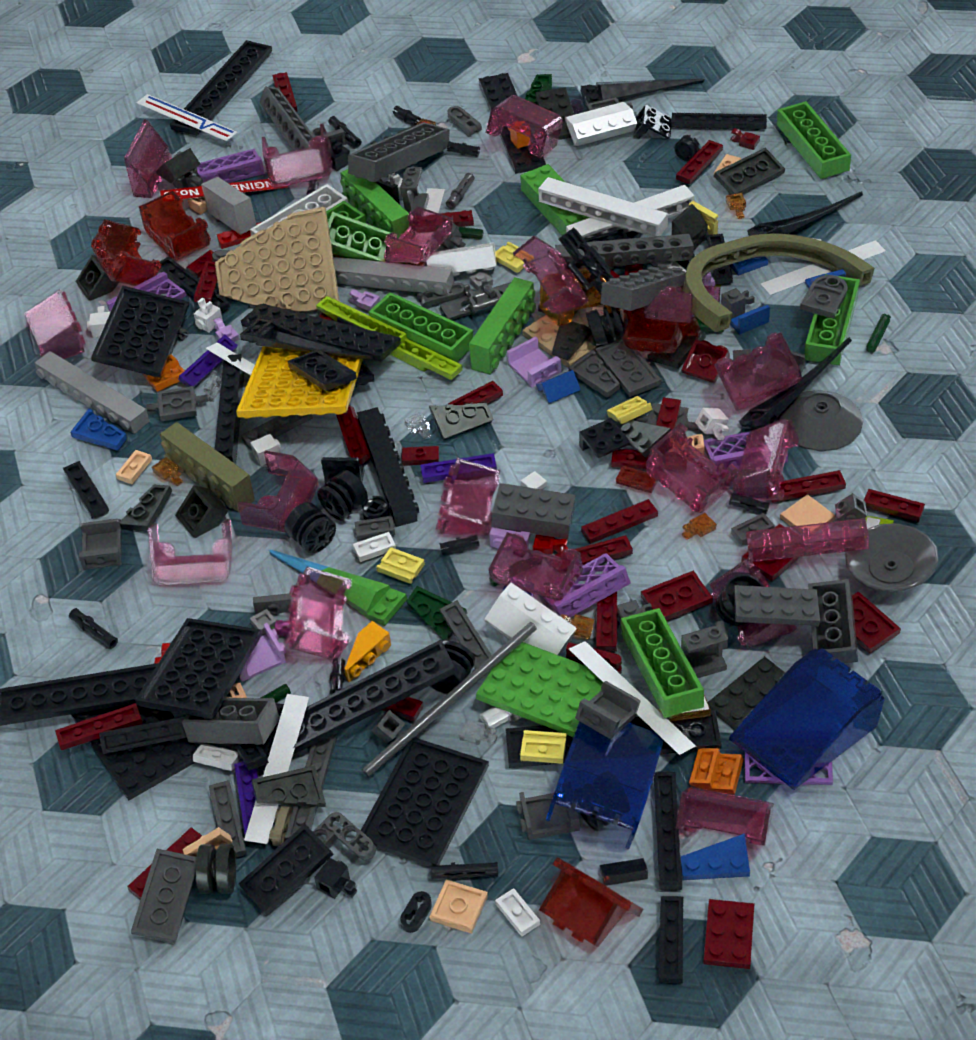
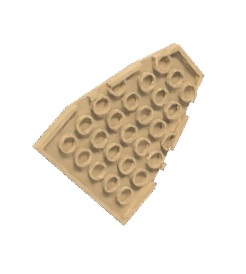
(282, 265)

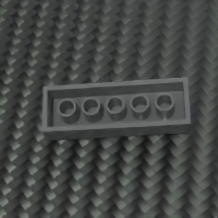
(641, 287)

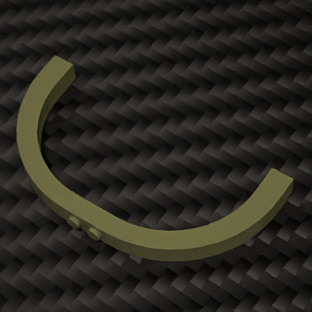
(719, 317)

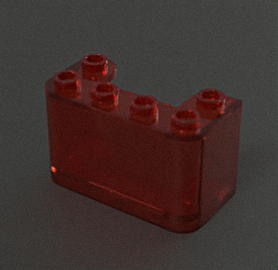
(172, 228)
(118, 254)

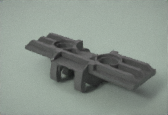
(476, 300)

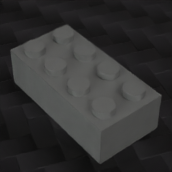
(533, 510)
(837, 623)
(235, 722)

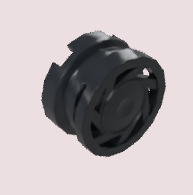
(686, 147)
(375, 508)

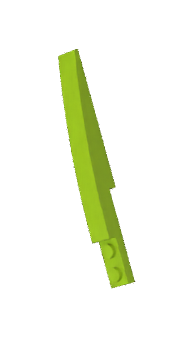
(408, 351)

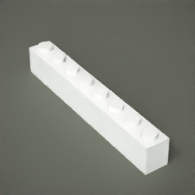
(670, 201)
(603, 207)

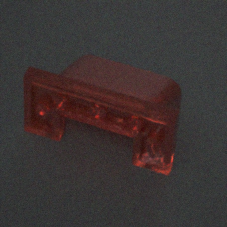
(656, 334)
(584, 905)

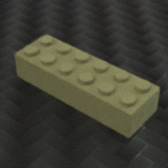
(207, 466)

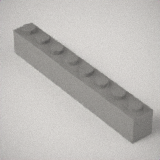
(393, 276)
(92, 392)

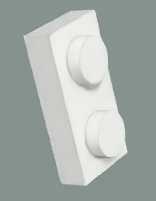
(373, 546)
(216, 757)
(517, 912)

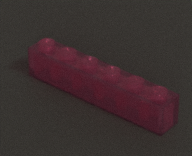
(807, 540)

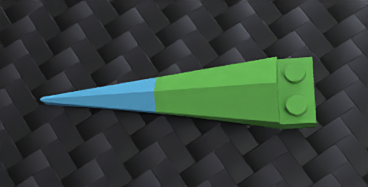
(367, 596)

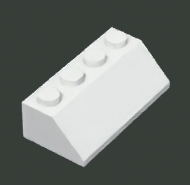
(601, 123)
(465, 258)
(517, 608)

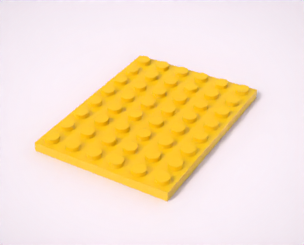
(283, 392)

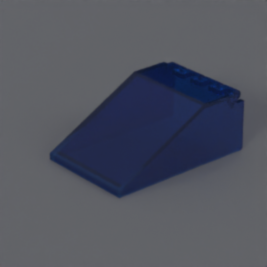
(809, 718)
(609, 775)

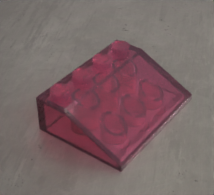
(143, 158)

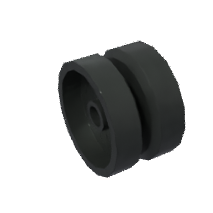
(216, 868)

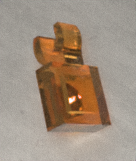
(738, 203)
(167, 469)
(699, 525)
(583, 624)

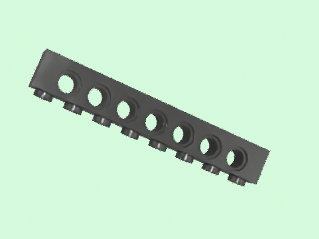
(285, 118)
(639, 250)

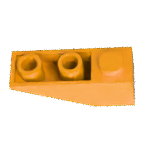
(367, 647)

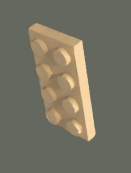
(546, 333)

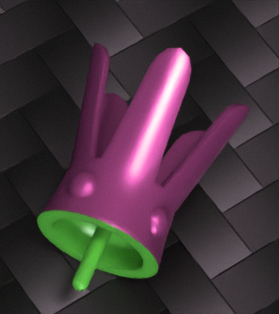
(281, 628)

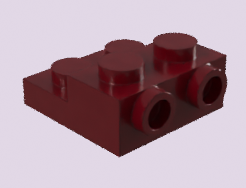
(702, 360)

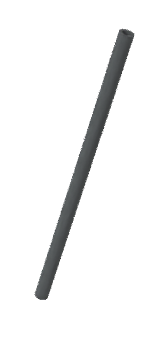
(448, 700)

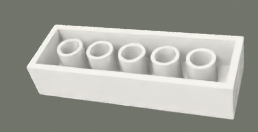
(322, 197)

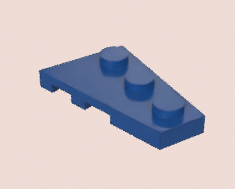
(97, 431)
(716, 861)

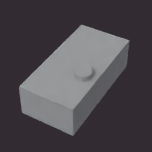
(229, 205)

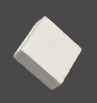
(534, 480)

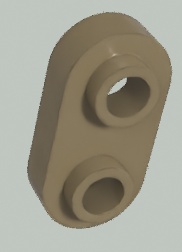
(282, 820)

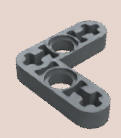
(333, 833)

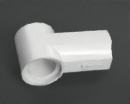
(497, 716)

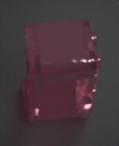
(528, 119)
(759, 373)
(688, 471)
(318, 614)

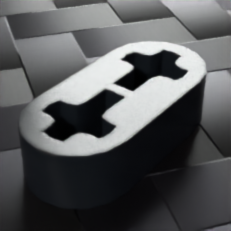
(412, 910)

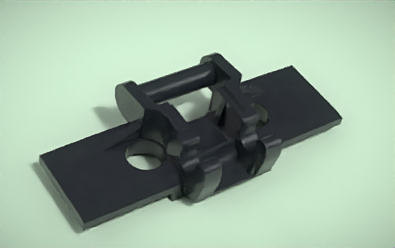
(591, 260)

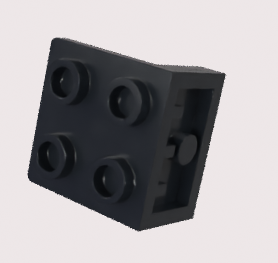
(653, 120)
(603, 438)
(333, 465)

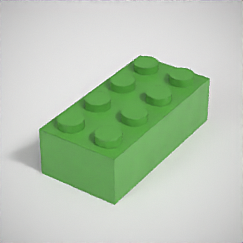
(356, 239)

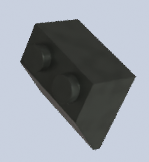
(179, 166)
(691, 223)
(94, 280)
(201, 511)

